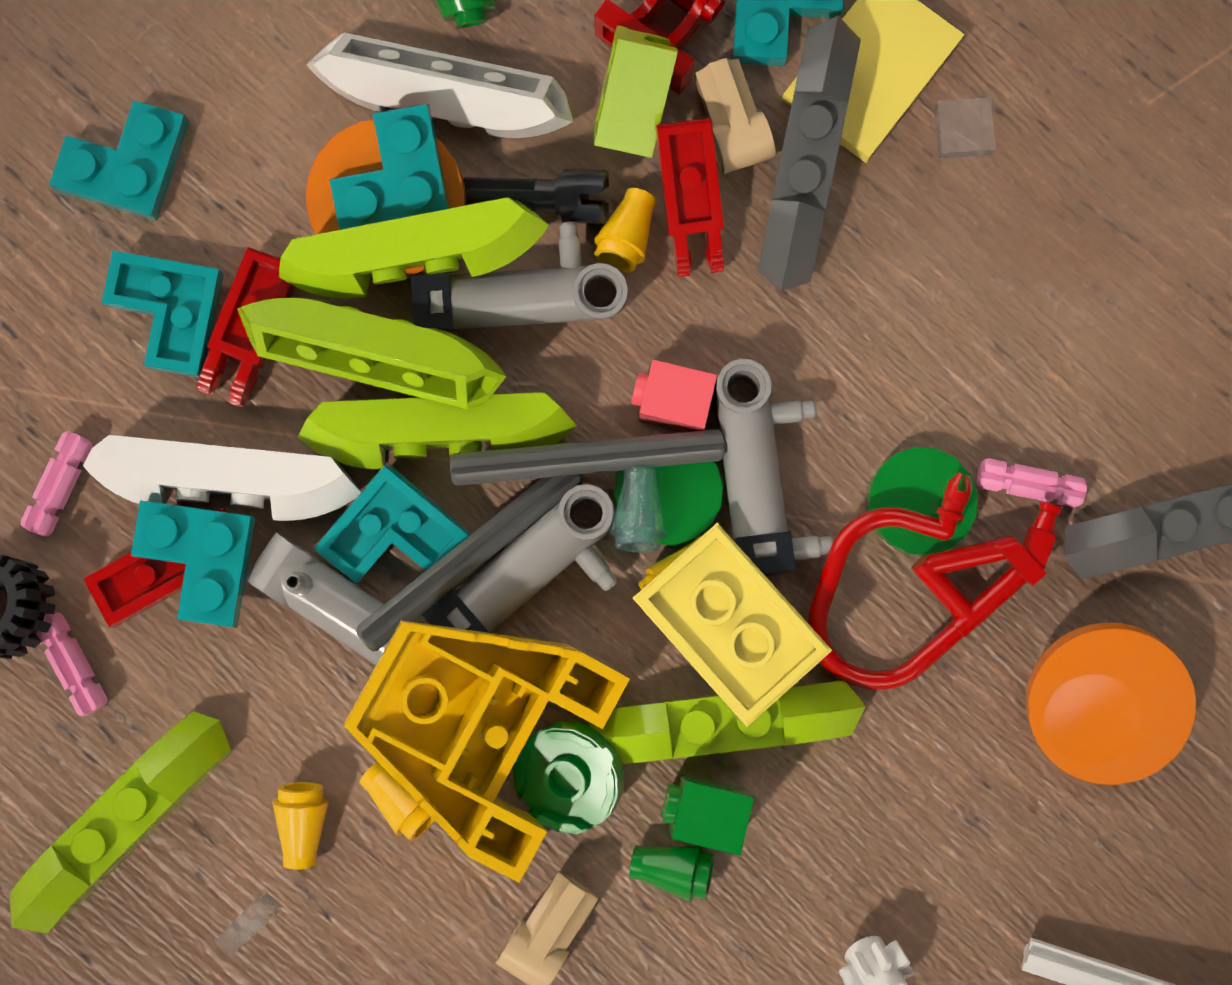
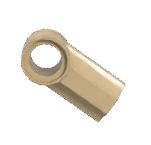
(739, 131)
(541, 943)

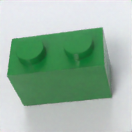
(707, 813)

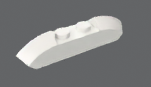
(457, 88)
(152, 468)

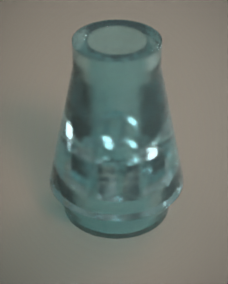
(638, 514)

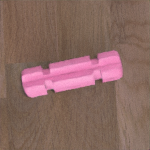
(1032, 482)
(56, 484)
(72, 666)

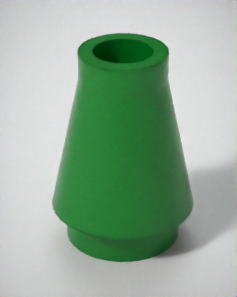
(675, 869)

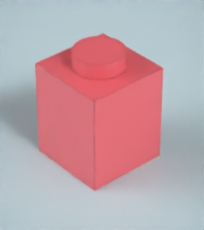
(674, 396)

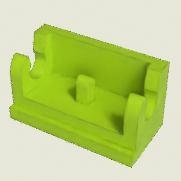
(634, 92)

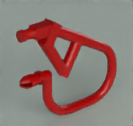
(1026, 565)

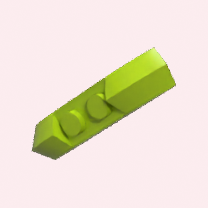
(345, 259)
(372, 350)
(363, 430)
(710, 726)
(117, 823)

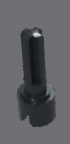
(564, 195)

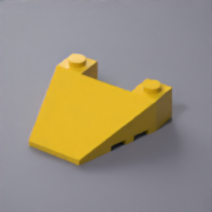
(454, 714)

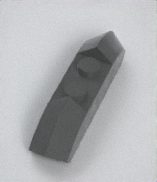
(809, 154)
(1150, 532)

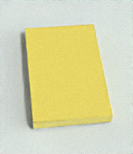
(896, 60)
(732, 624)

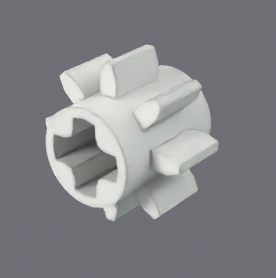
(875, 963)

